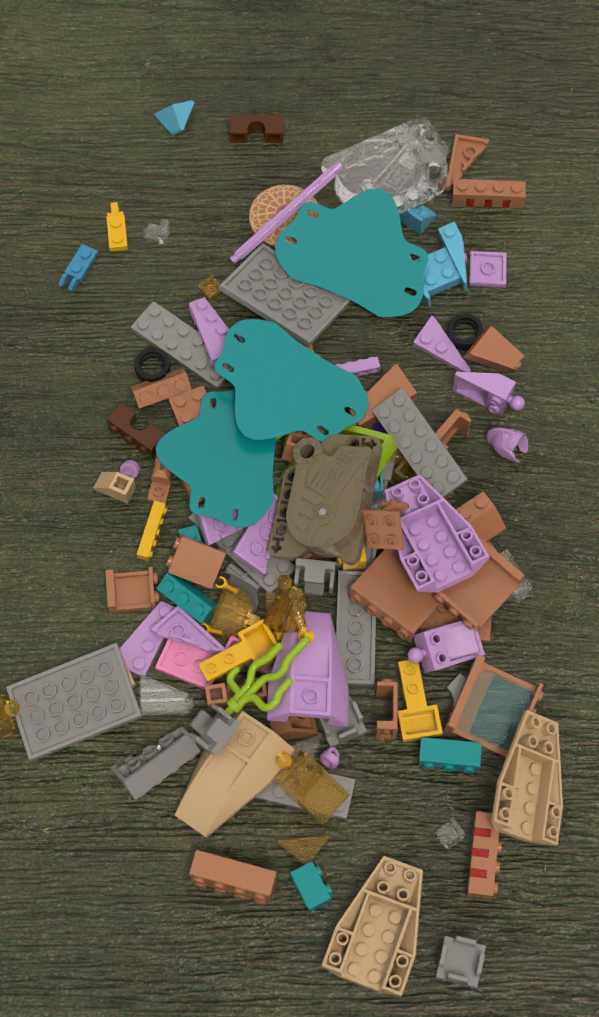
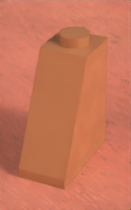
(494, 351)

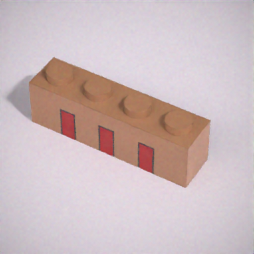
(488, 193)
(484, 858)

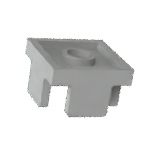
(315, 574)
(213, 731)
(340, 734)
(461, 961)

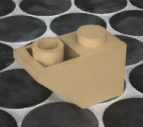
(115, 485)

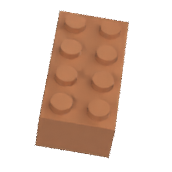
(233, 877)

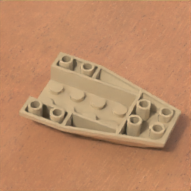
(232, 777)
(530, 783)
(379, 930)

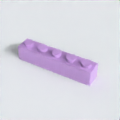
(362, 367)

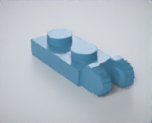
(78, 266)

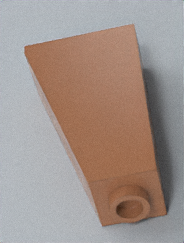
(381, 391)

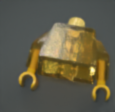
(231, 612)
(288, 615)

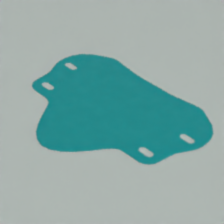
(356, 253)
(286, 385)
(221, 463)

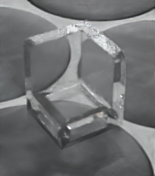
(157, 233)
(450, 833)

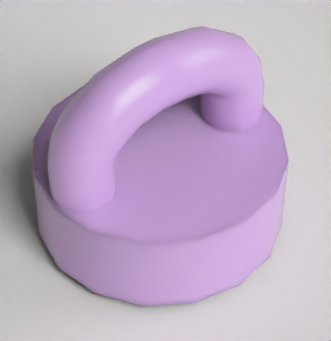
(130, 469)
(329, 759)

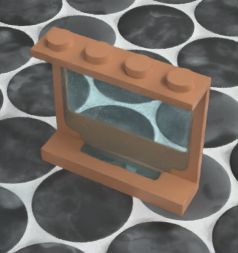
(491, 706)

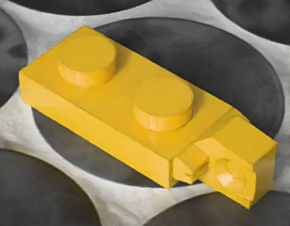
(116, 229)

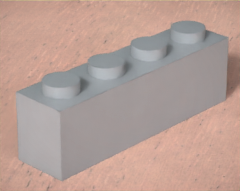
(155, 762)

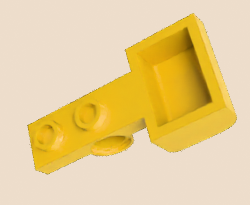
(253, 644)
(418, 718)

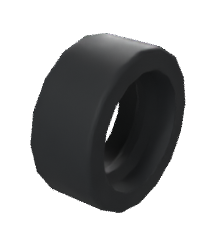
(464, 319)
(148, 354)

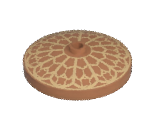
(269, 204)

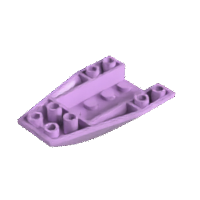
(436, 538)
(317, 676)

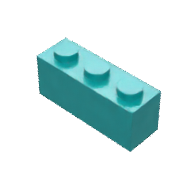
(188, 597)
(449, 755)

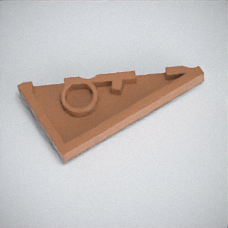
(464, 154)

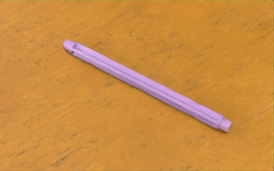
(286, 212)

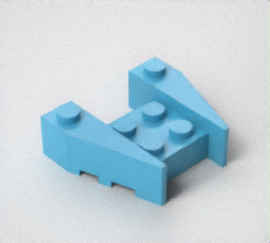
(446, 265)

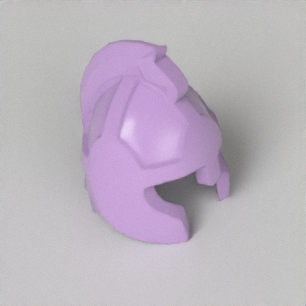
(506, 440)

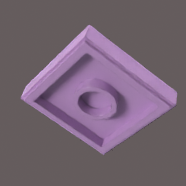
(487, 269)

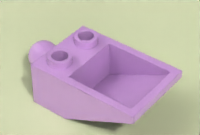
(488, 390)
(445, 646)

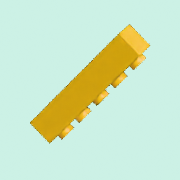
(151, 531)

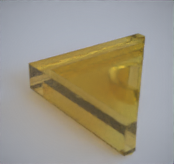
(304, 848)

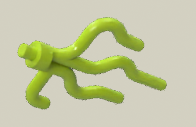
(247, 691)

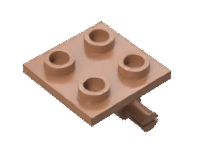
(384, 526)

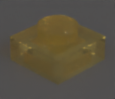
(210, 288)

